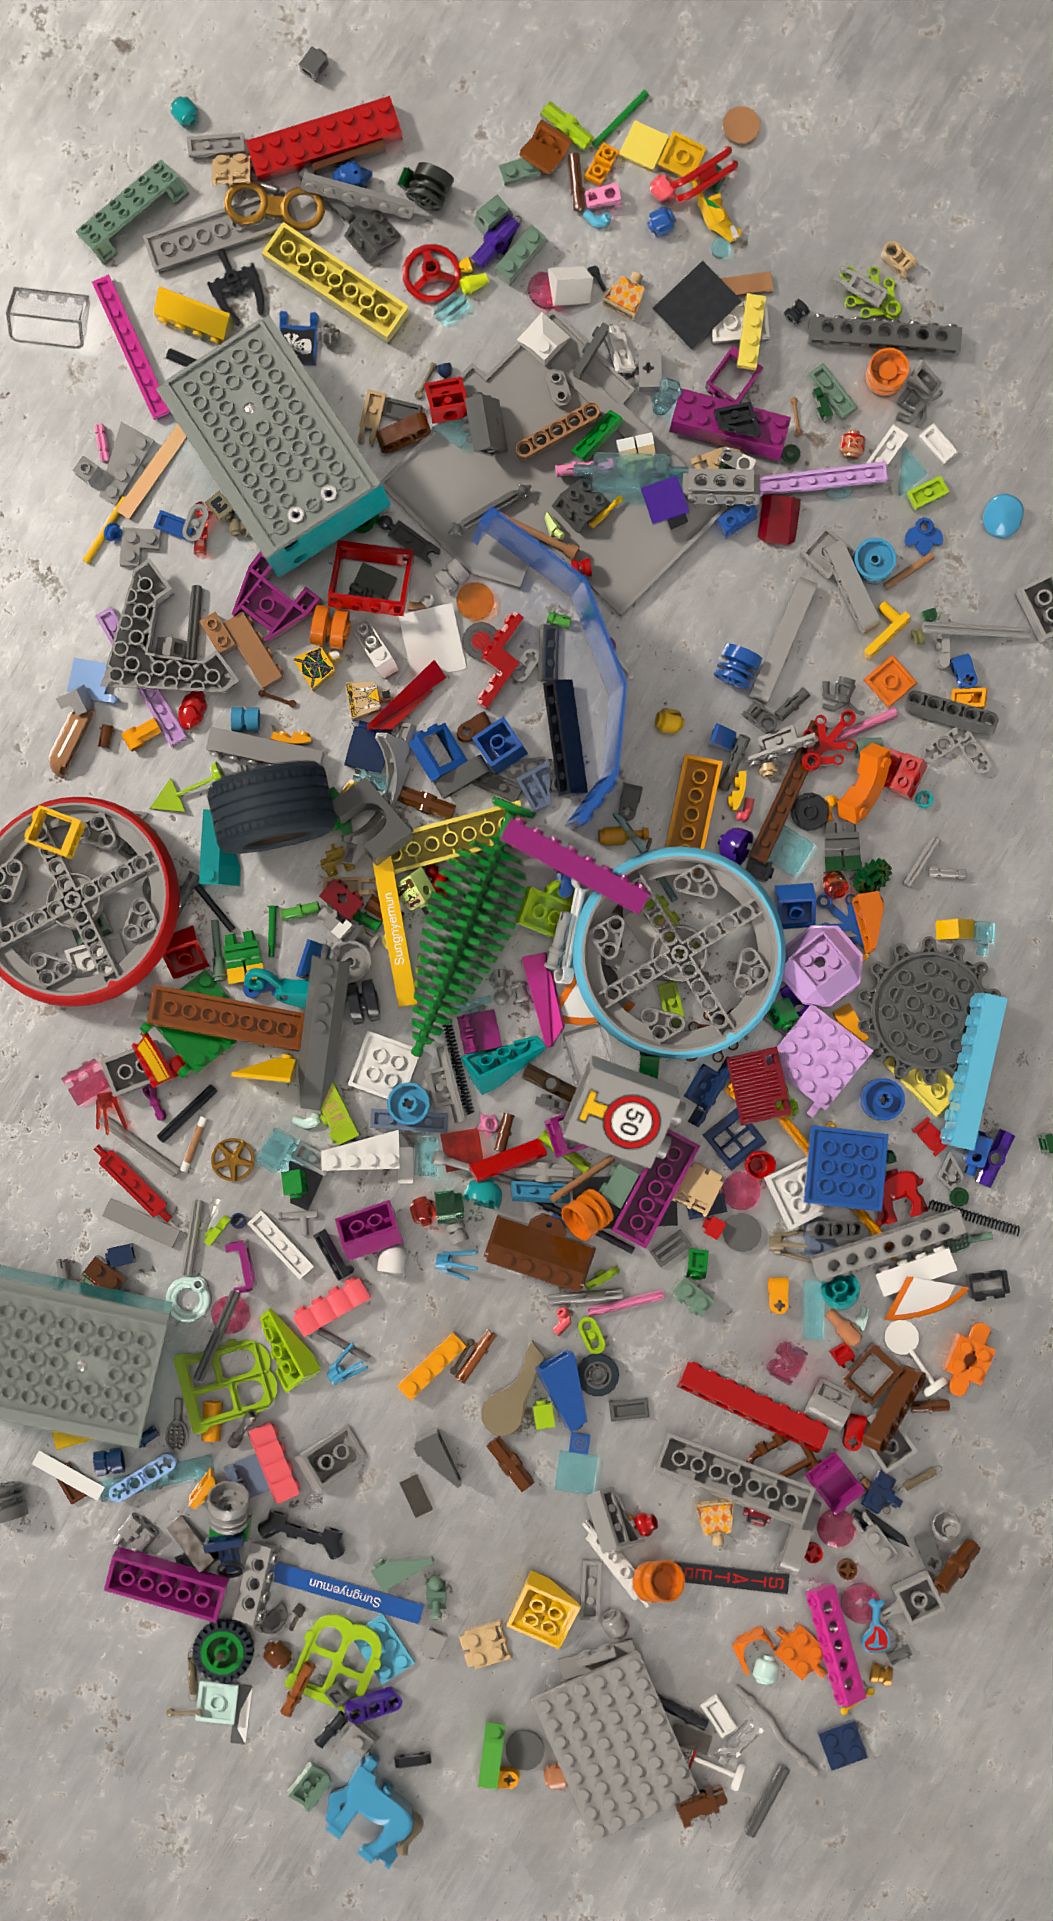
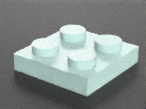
(217, 1702)

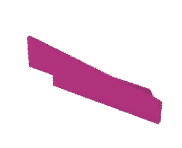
(544, 997)

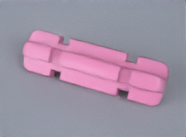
(102, 442)

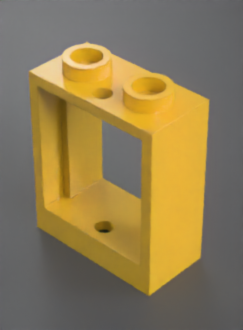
(71, 840)

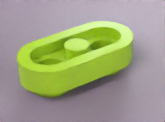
(591, 1334)

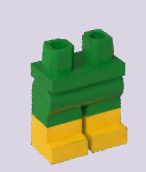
(239, 953)

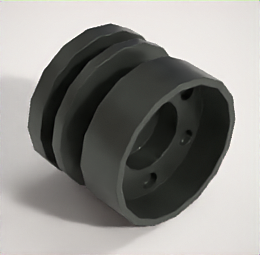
(429, 186)

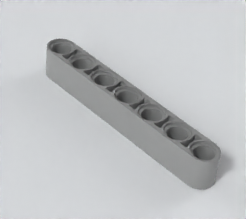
(783, 640)

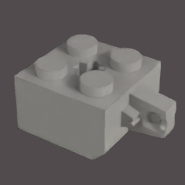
(901, 1450)

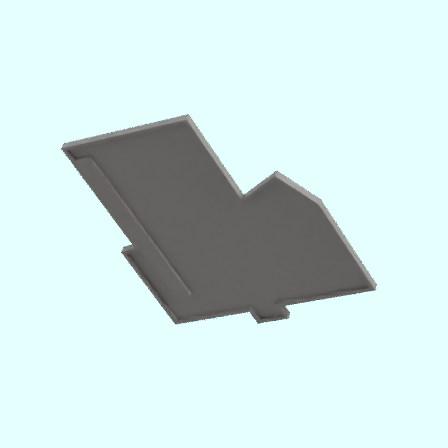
(447, 483)

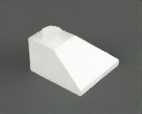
(543, 339)

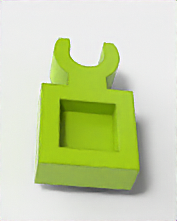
(213, 1233)

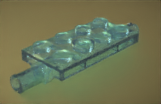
(627, 471)

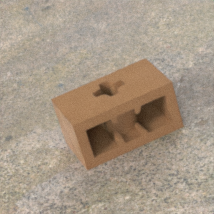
(218, 634)

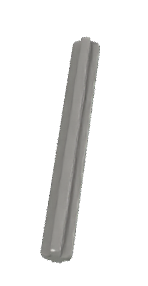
(141, 1147)

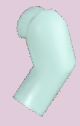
(307, 1123)

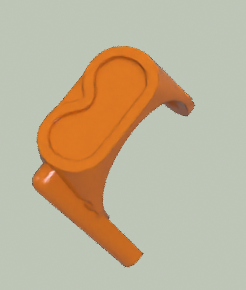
(744, 1639)

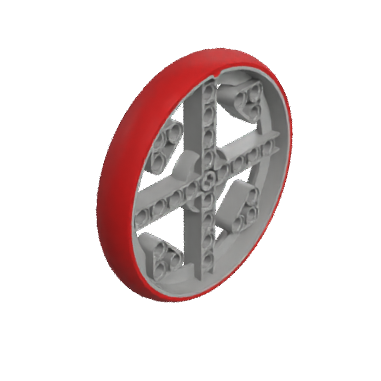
(150, 943)

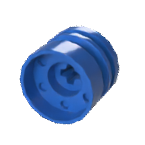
(737, 668)

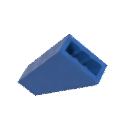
(564, 1388)

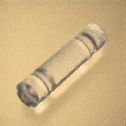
(209, 1214)

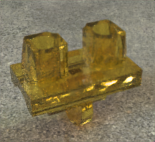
(330, 863)

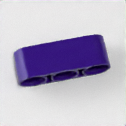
(364, 1702)

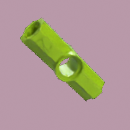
(567, 125)

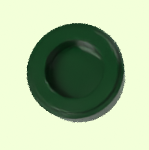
(958, 1196)

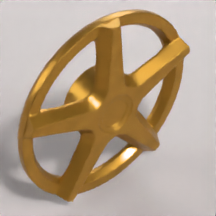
(232, 1159)

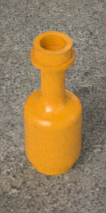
(617, 836)

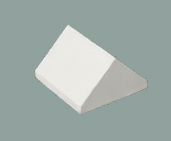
(570, 285)

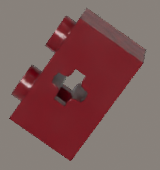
(334, 890)

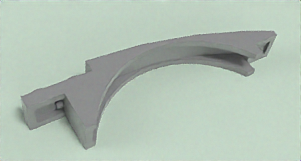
(395, 753)

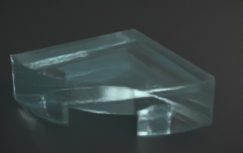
(839, 493)

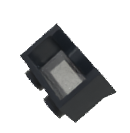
(988, 1284)

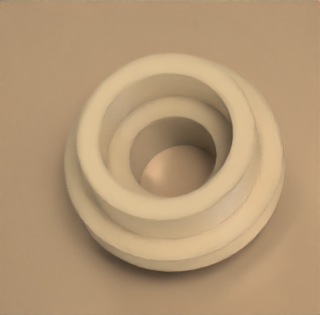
(768, 770)

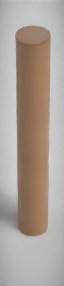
(909, 570)

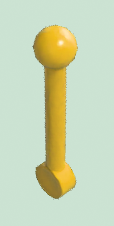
(870, 1692)

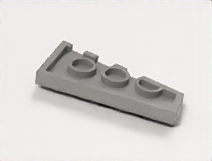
(126, 458)

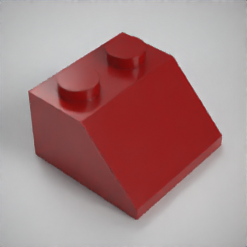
(185, 953)

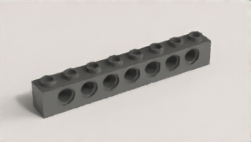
(875, 340)

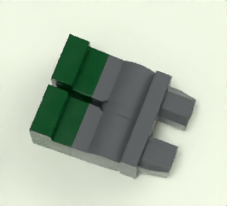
(842, 842)

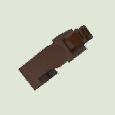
(701, 1804)

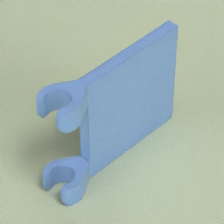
(91, 675)

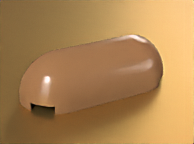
(69, 741)

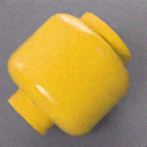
(669, 721)

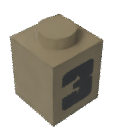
(220, 507)

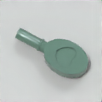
(963, 1243)

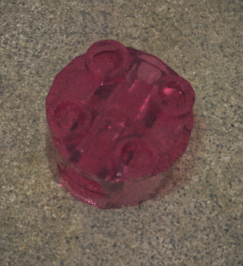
(796, 1360)

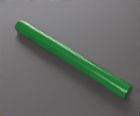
(620, 118)

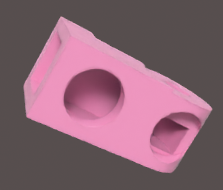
(603, 197)

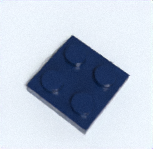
(842, 1744)

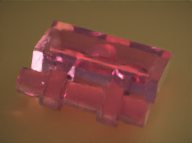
(90, 1086)

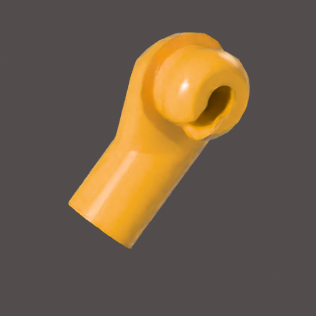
(831, 800)

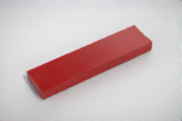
(507, 1160)

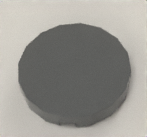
(742, 1232)
(525, 1750)

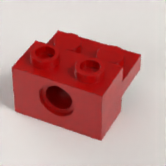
(446, 399)
(904, 773)

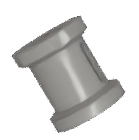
(367, 937)
(520, 992)

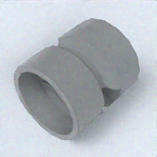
(452, 576)

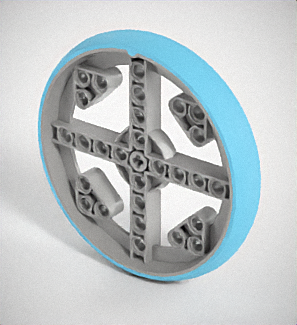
(760, 991)

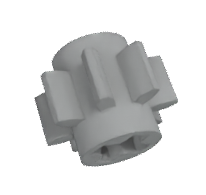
(328, 334)

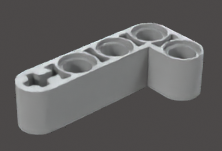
(792, 1556)

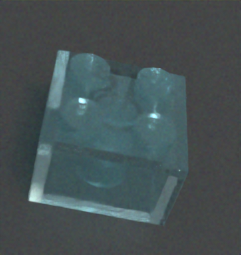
(275, 1150)

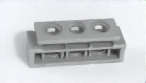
(721, 486)

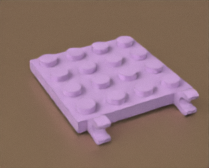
(820, 1057)

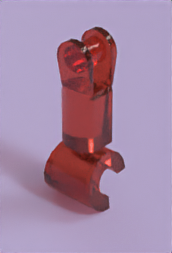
(204, 537)

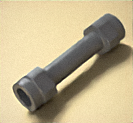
(248, 1419)

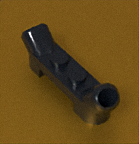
(277, 1522)

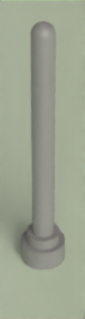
(440, 1158)

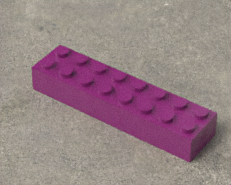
(575, 866)

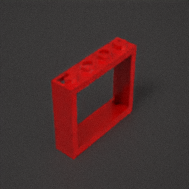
(373, 554)

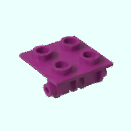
(479, 1031)

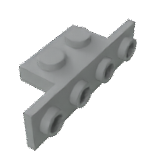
(778, 743)
(443, 1086)
(591, 1660)

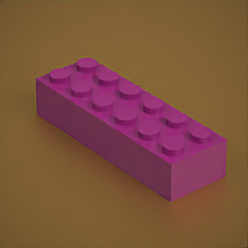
(695, 419)
(655, 1191)
(166, 1584)

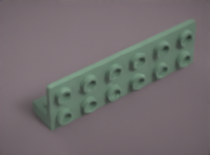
(127, 205)

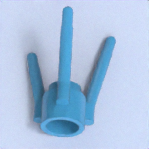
(445, 1262)
(339, 1373)

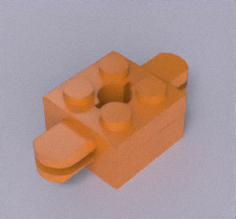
(969, 1359)

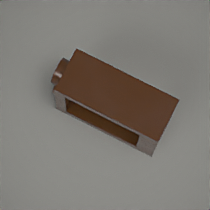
(896, 1371)

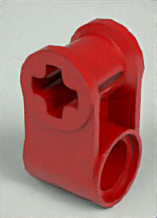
(855, 1428)

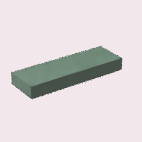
(832, 391)

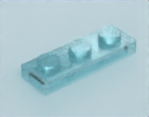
(812, 1310)

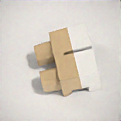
(643, 443)

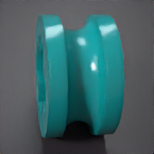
(929, 801)

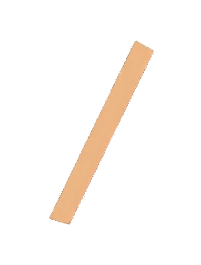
(152, 472)

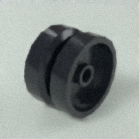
(364, 1001)

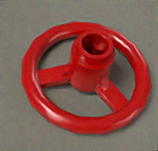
(431, 265)

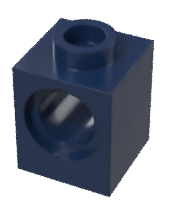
(120, 1255)

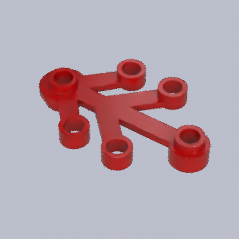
(827, 743)

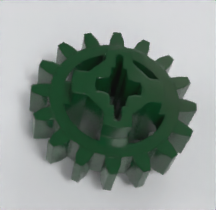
(872, 876)

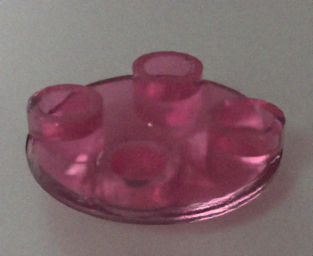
(540, 290)
(741, 1191)
(836, 1529)

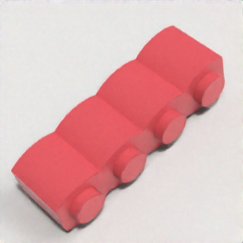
(332, 1306)
(273, 1463)

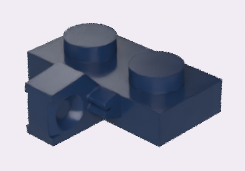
(881, 1493)

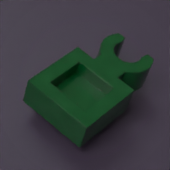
(823, 409)

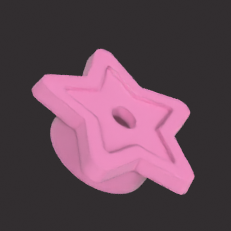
(492, 1122)

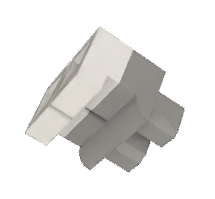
(333, 924)

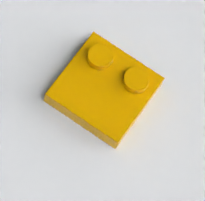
(681, 155)

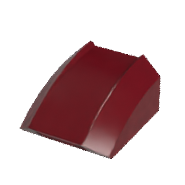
(778, 519)

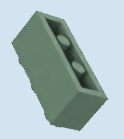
(520, 255)

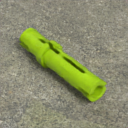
(573, 1158)

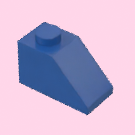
(723, 738)

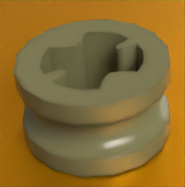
(917, 636)

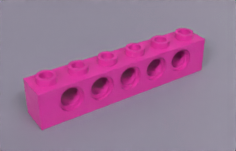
(832, 1630)

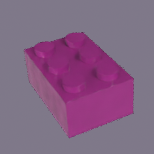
(368, 1230)

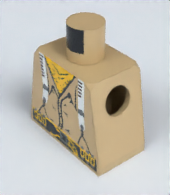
(365, 698)

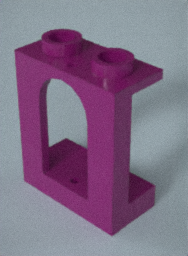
(246, 1263)

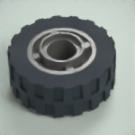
(609, 1379)

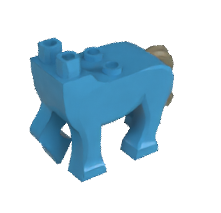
(379, 1804)

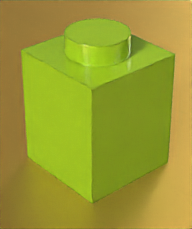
(543, 1414)

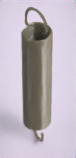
(920, 1479)
(192, 1677)

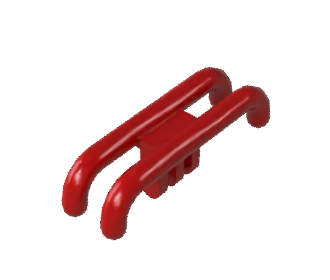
(705, 174)

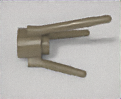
(778, 1244)

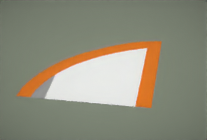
(576, 1011)
(923, 1297)

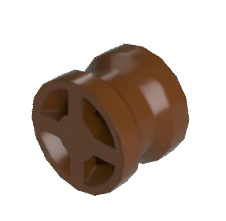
(847, 1573)

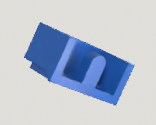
(736, 519)

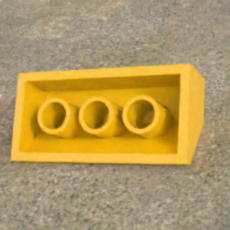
(192, 316)

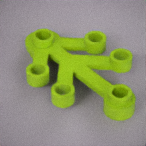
(885, 305)

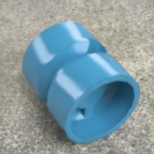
(245, 719)

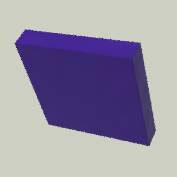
(665, 500)

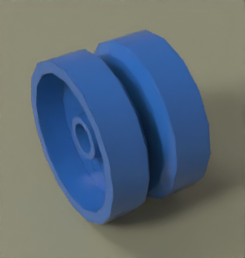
(893, 1097)

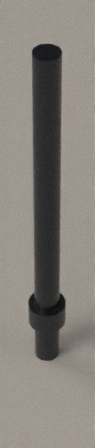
(602, 1234)

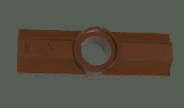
(426, 803)
(510, 1463)
(957, 1566)

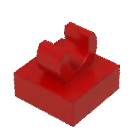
(842, 1354)

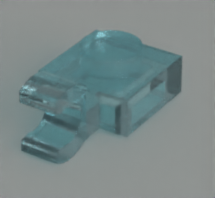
(378, 778)
(983, 934)

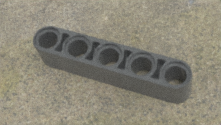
(958, 719)

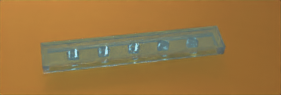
(183, 1471)

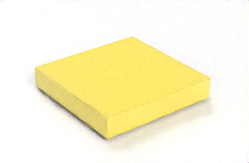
(643, 145)

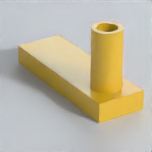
(898, 621)

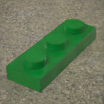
(597, 435)

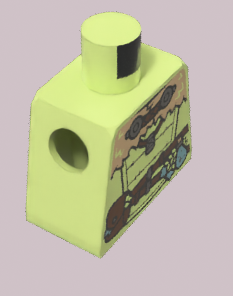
(415, 890)

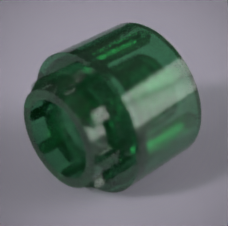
(448, 1206)

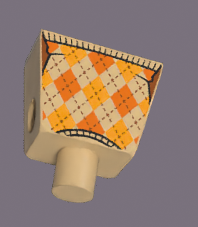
(626, 296)
(715, 1518)

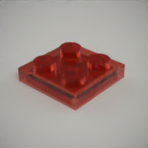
(462, 1146)

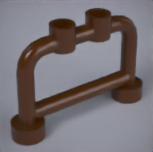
(763, 1448)

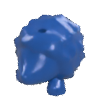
(353, 174)

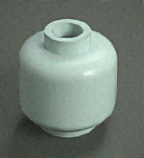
(766, 1670)

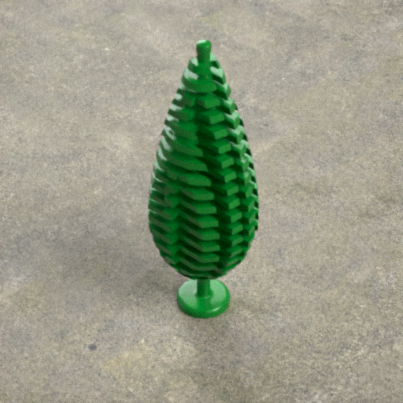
(460, 935)

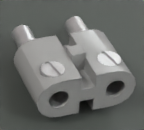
(137, 1532)

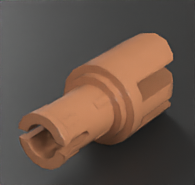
(844, 1328)

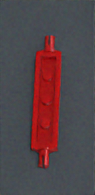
(133, 1183)

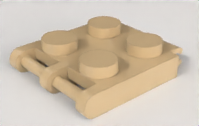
(231, 169)
(699, 1188)
(484, 1645)

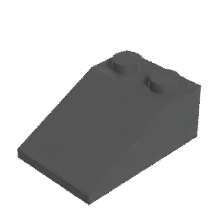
(435, 1454)

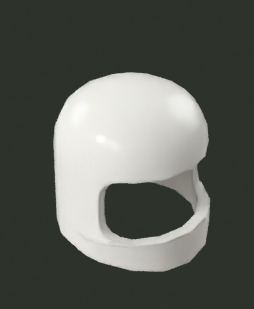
(392, 1260)

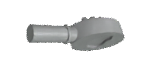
(177, 1431)

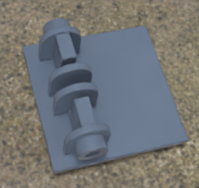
(249, 1474)

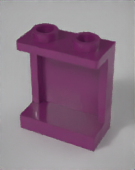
(835, 1483)

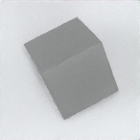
(77, 698)

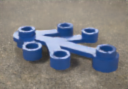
(848, 923)

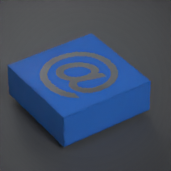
(579, 1443)

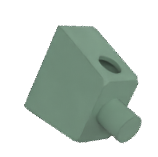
(492, 214)

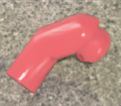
(747, 810)
(564, 1320)

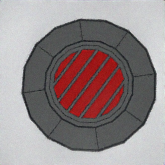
(477, 638)

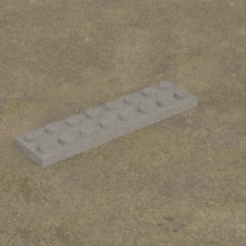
(209, 234)

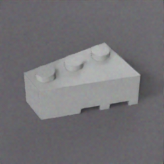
(611, 1522)

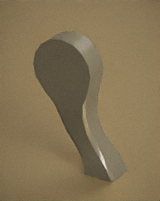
(506, 1408)

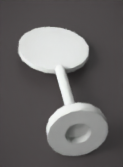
(902, 1339)

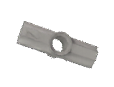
(545, 1172)

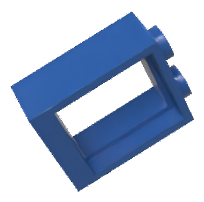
(425, 756)

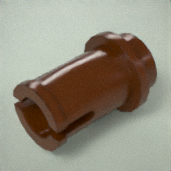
(105, 736)

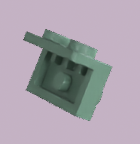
(310, 1786)

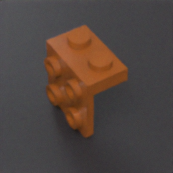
(546, 147)

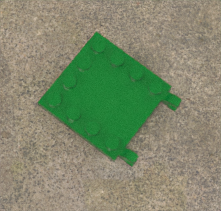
(195, 1048)

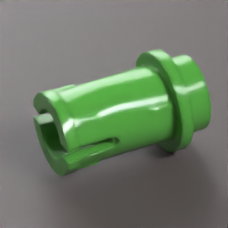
(558, 619)

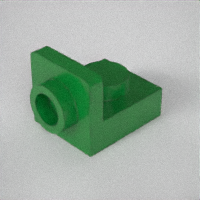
(697, 1264)

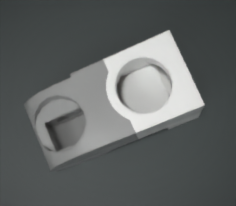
(736, 459)

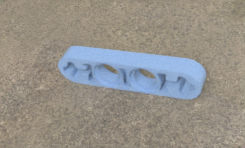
(142, 1476)

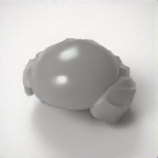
(946, 1526)

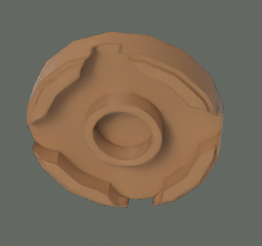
(741, 125)

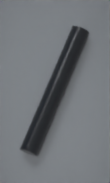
(214, 907)

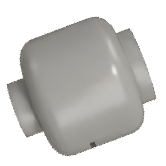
(615, 1624)

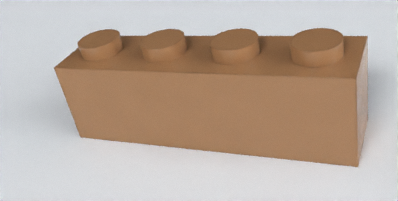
(253, 651)

